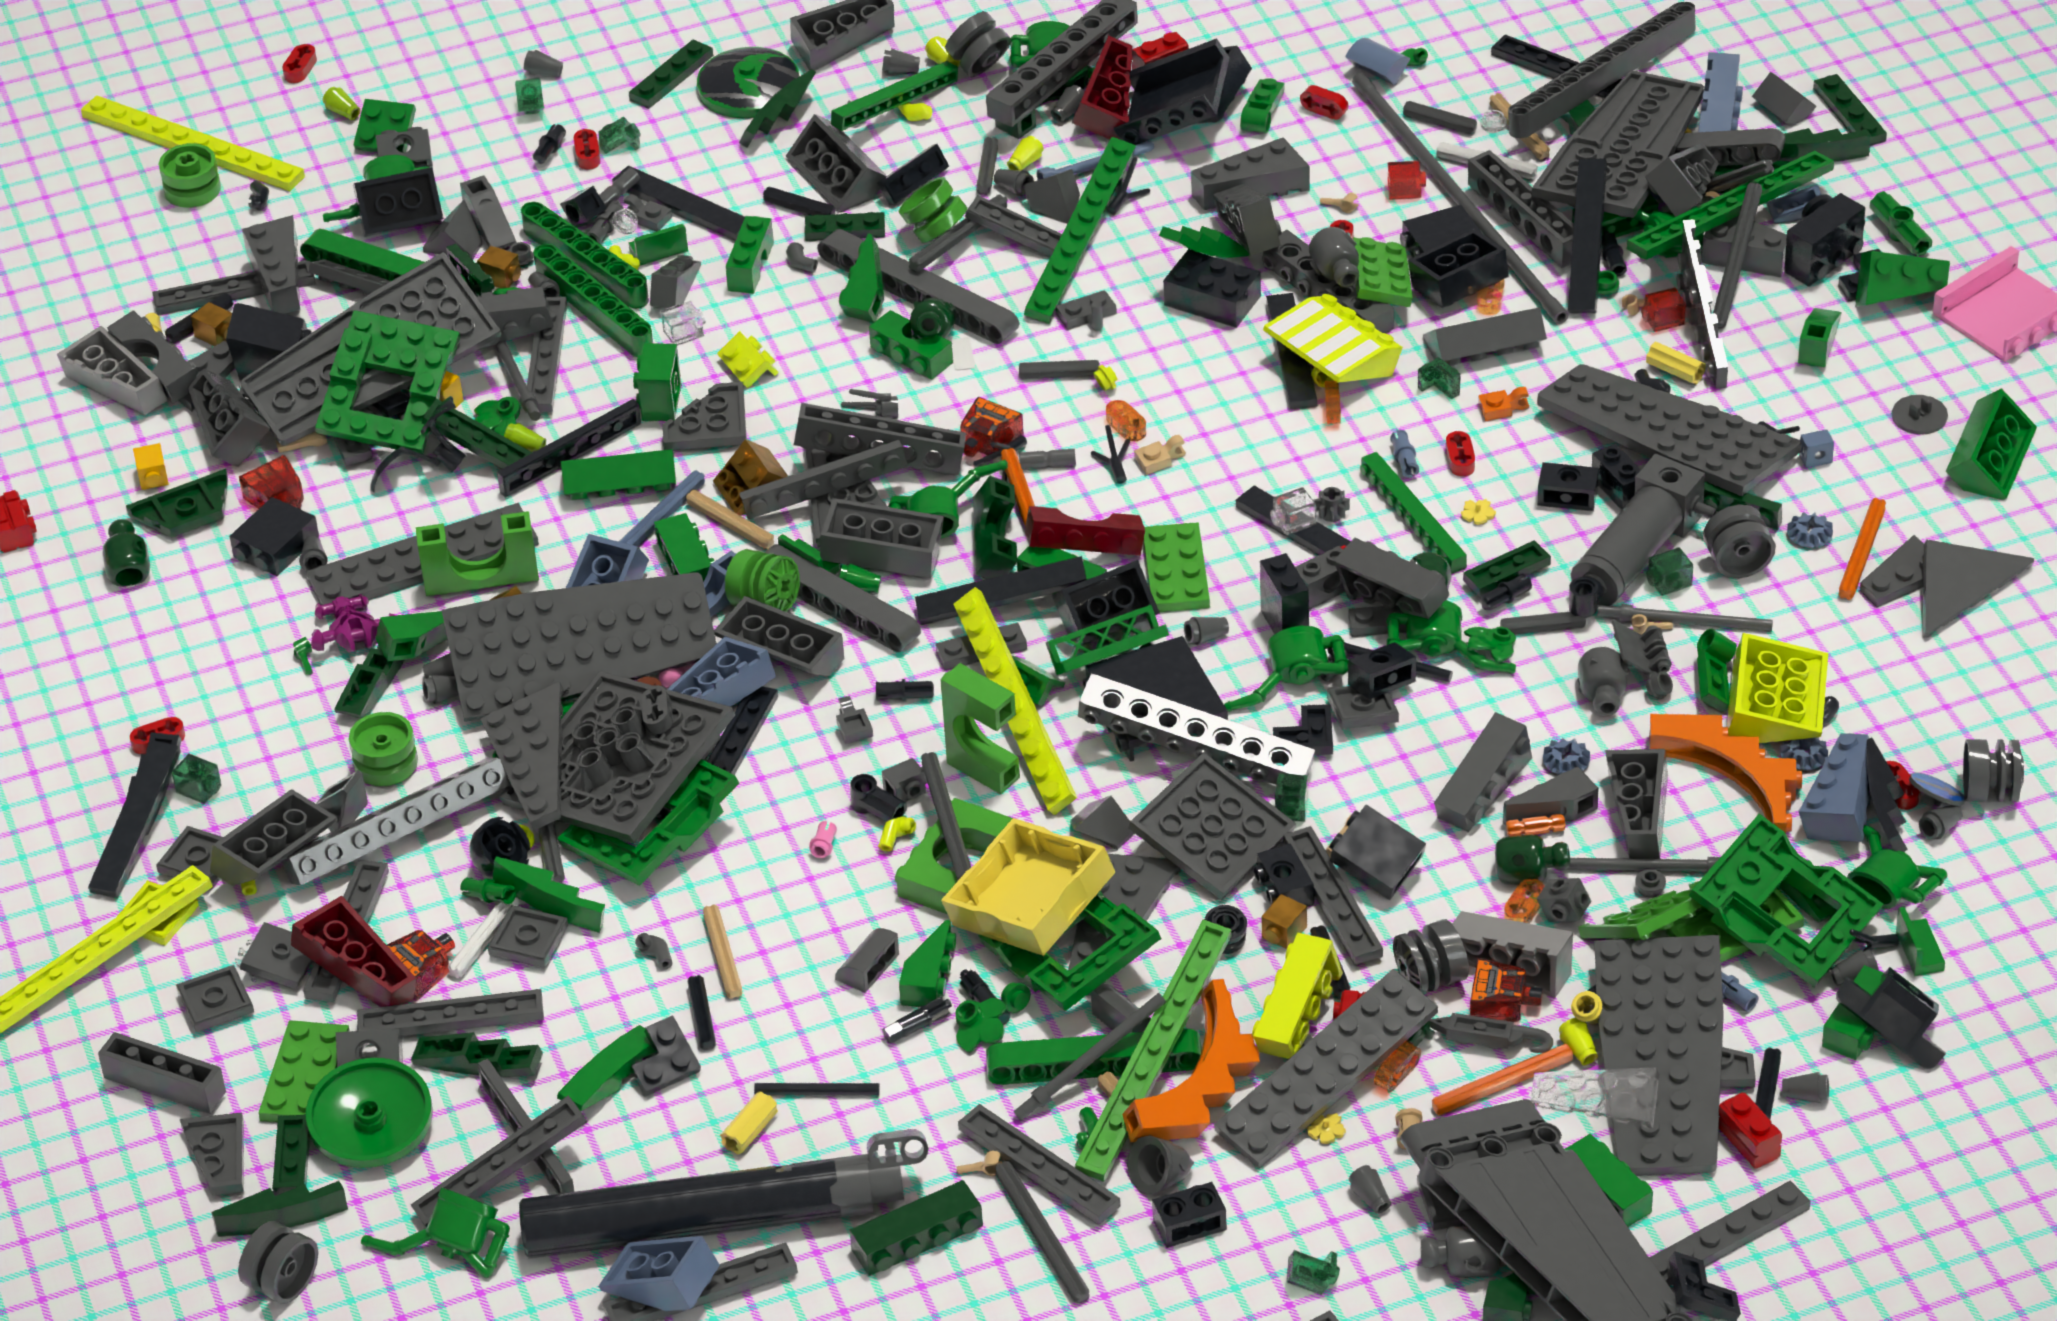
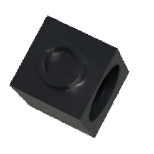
(583, 206)

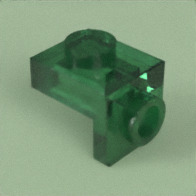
(529, 95)
(617, 133)
(1440, 375)
(1312, 1272)

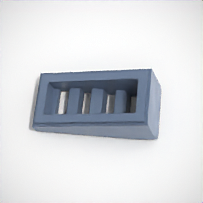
(1796, 200)

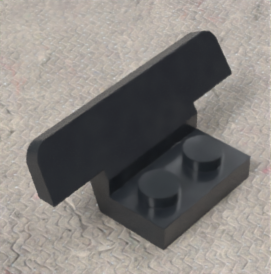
(1897, 1013)

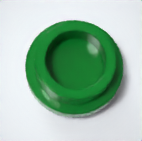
(1607, 282)
(1016, 997)

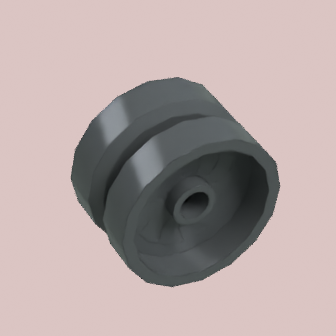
(978, 44)
(1739, 541)
(278, 1262)

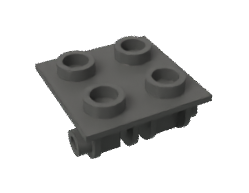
(1643, 651)

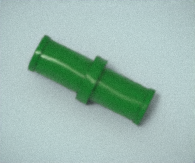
(488, 890)

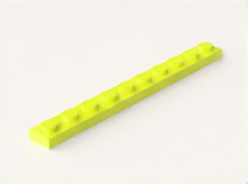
(171, 134)
(1026, 724)
(101, 945)

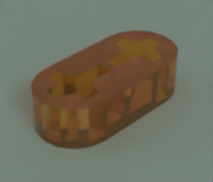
(1495, 295)
(1332, 402)
(1130, 418)
(1519, 901)
(1397, 1066)

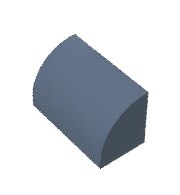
(1377, 59)

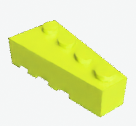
(1297, 995)

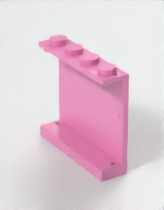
(1999, 306)

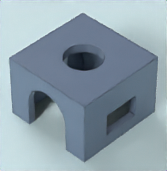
(1816, 442)

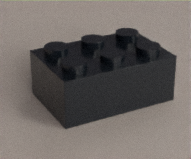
(398, 202)
(1824, 239)
(1458, 268)
(1212, 288)
(1103, 599)

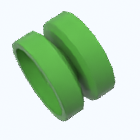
(189, 175)
(932, 209)
(383, 748)

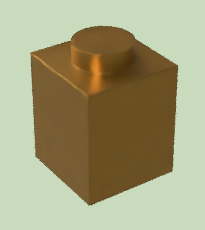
(501, 266)
(211, 324)
(1283, 921)

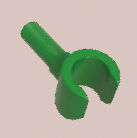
(302, 648)

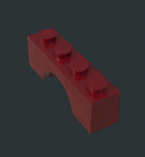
(1053, 529)

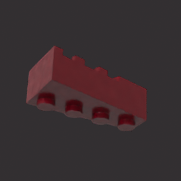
(1107, 93)
(354, 953)

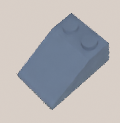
(607, 562)
(662, 1272)

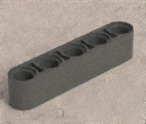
(1734, 144)

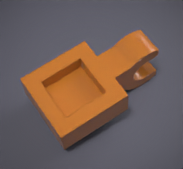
(1500, 405)

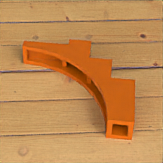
(1707, 743)
(1224, 1055)

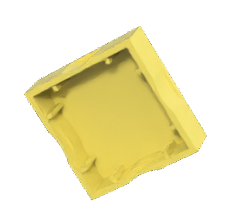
(1028, 886)

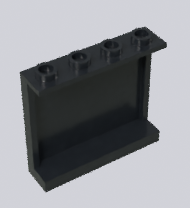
(1175, 92)
(1164, 671)

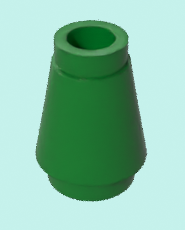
(860, 578)

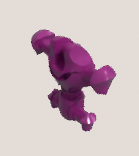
(349, 626)

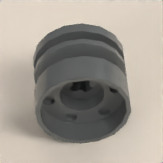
(1992, 770)
(1431, 956)

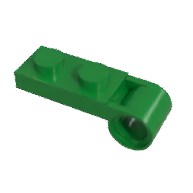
(1260, 105)
(1713, 655)

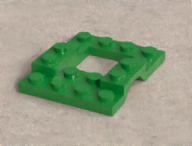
(394, 348)
(693, 811)
(1751, 874)
(1065, 988)

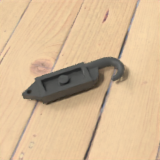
(1490, 1032)

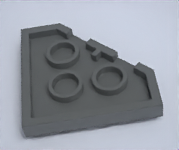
(710, 421)

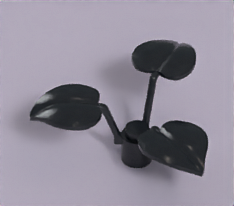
(445, 452)

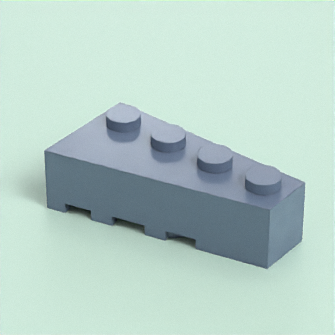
(1721, 93)
(727, 673)
(1840, 793)

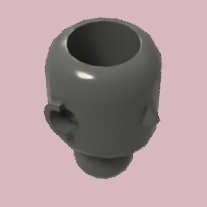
(1335, 256)
(1603, 679)
(1462, 1253)

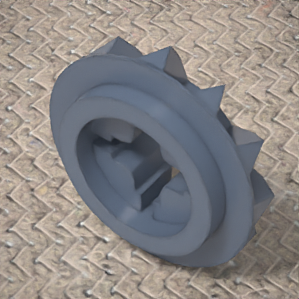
(1818, 536)
(1817, 754)
(1553, 756)

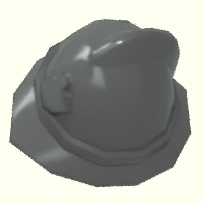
(1157, 1164)

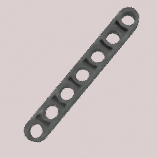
(852, 604)

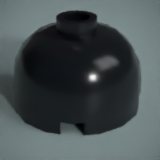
(498, 839)

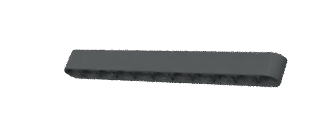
(1601, 70)

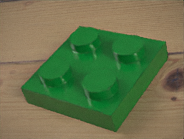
(379, 117)

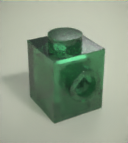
(1670, 571)
(196, 778)
(1292, 796)

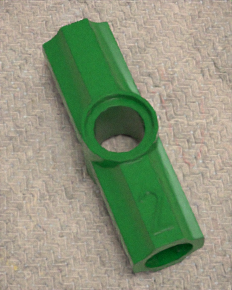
(1900, 223)

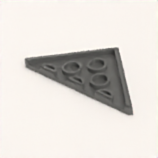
(1961, 578)

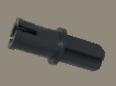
(549, 143)
(1613, 254)
(1506, 592)
(904, 690)

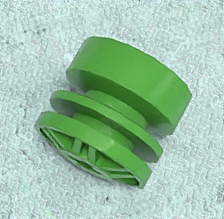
(763, 578)

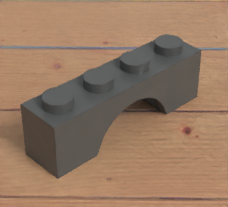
(142, 340)

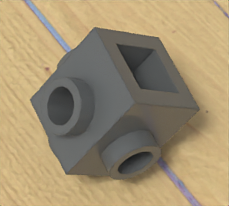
(1564, 900)

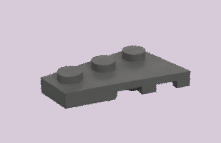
(218, 1149)

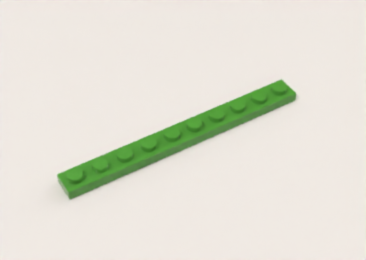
(1154, 1048)

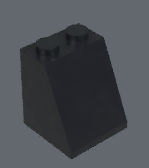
(260, 336)

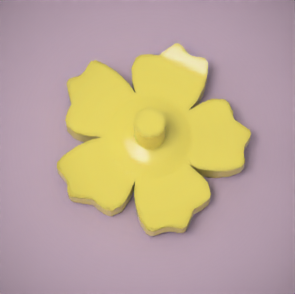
(1478, 511)
(1326, 1128)

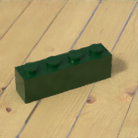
(916, 1227)

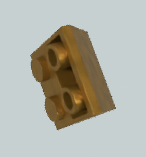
(746, 469)

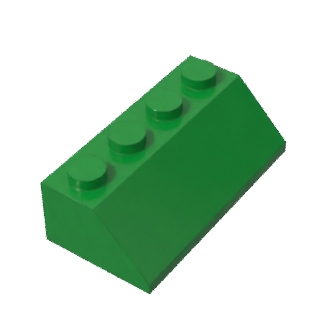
(1991, 446)
(618, 472)

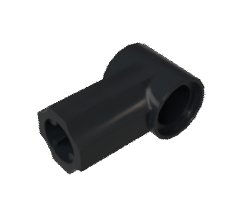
(869, 798)

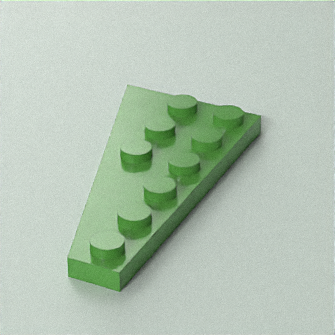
(1645, 917)

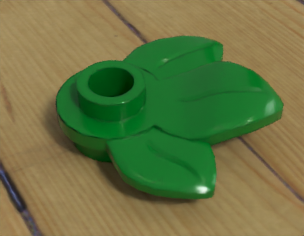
(498, 414)
(1497, 640)
(979, 1023)

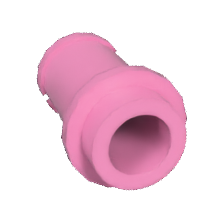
(821, 844)

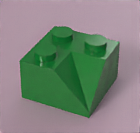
(658, 381)

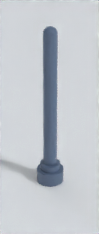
(1091, 163)

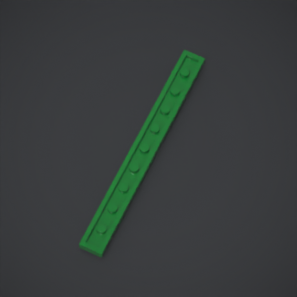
(1729, 205)
(1079, 230)

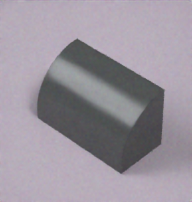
(1783, 100)
(869, 960)
(1113, 1007)

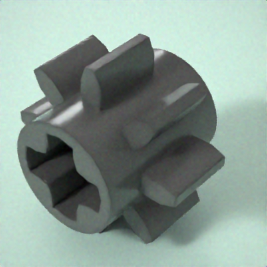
(1332, 504)

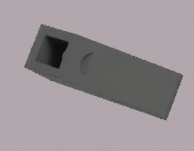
(487, 212)
(673, 281)
(1567, 794)

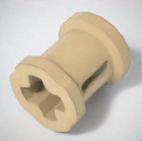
(1406, 1118)

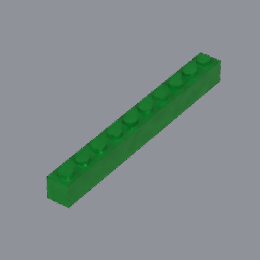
(894, 95)
(1412, 511)

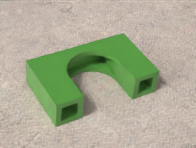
(450, 574)
(971, 697)
(927, 881)

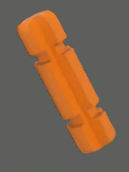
(1536, 825)

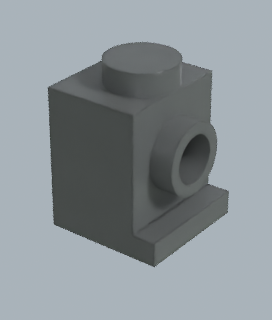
(905, 780)

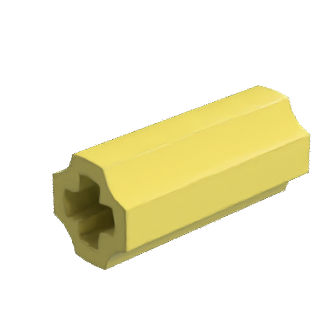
(1675, 363)
(749, 1123)

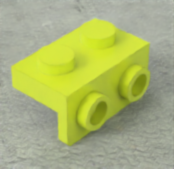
(746, 359)

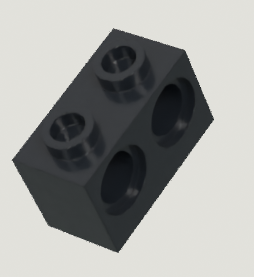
(1189, 1214)

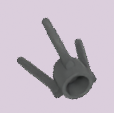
(884, 404)

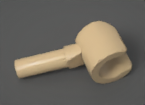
(1346, 204)
(1632, 304)
(1640, 624)
(987, 1166)

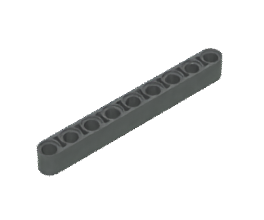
(971, 310)

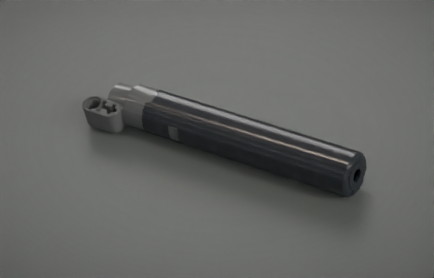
(718, 1201)

